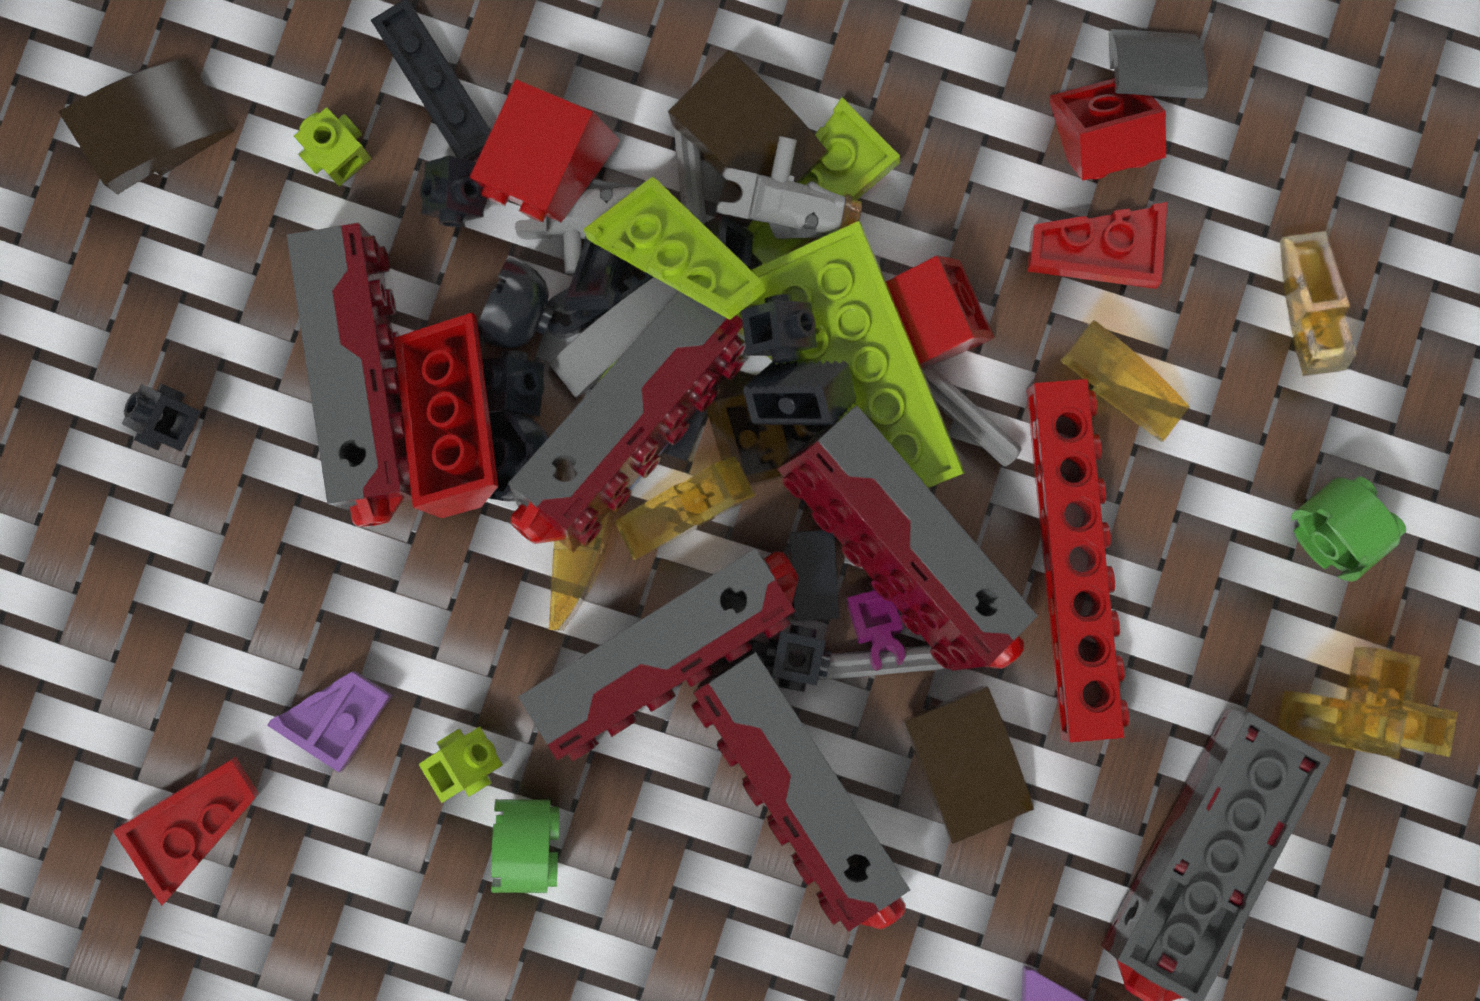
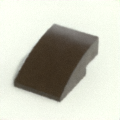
(739, 122)
(146, 123)
(756, 446)
(968, 763)

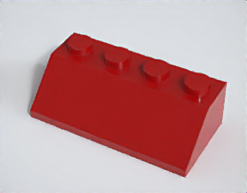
(446, 417)

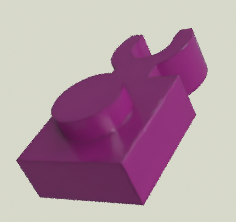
(876, 621)

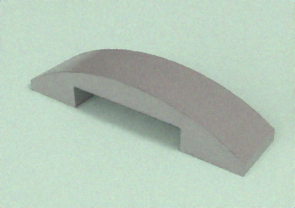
(606, 340)

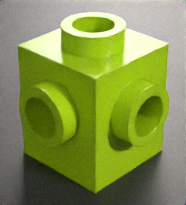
(331, 145)
(461, 764)

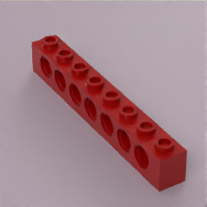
(1058, 538)

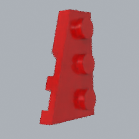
(1105, 248)
(185, 826)

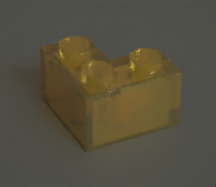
(1390, 681)

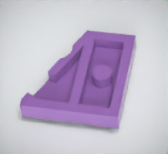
(334, 720)

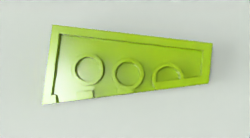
(853, 166)
(676, 248)

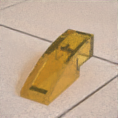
(1316, 304)
(1125, 380)
(684, 507)
(575, 575)
(1343, 723)

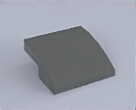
(1158, 63)

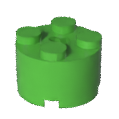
(1347, 527)
(522, 846)

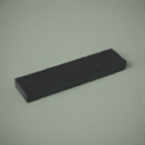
(433, 80)

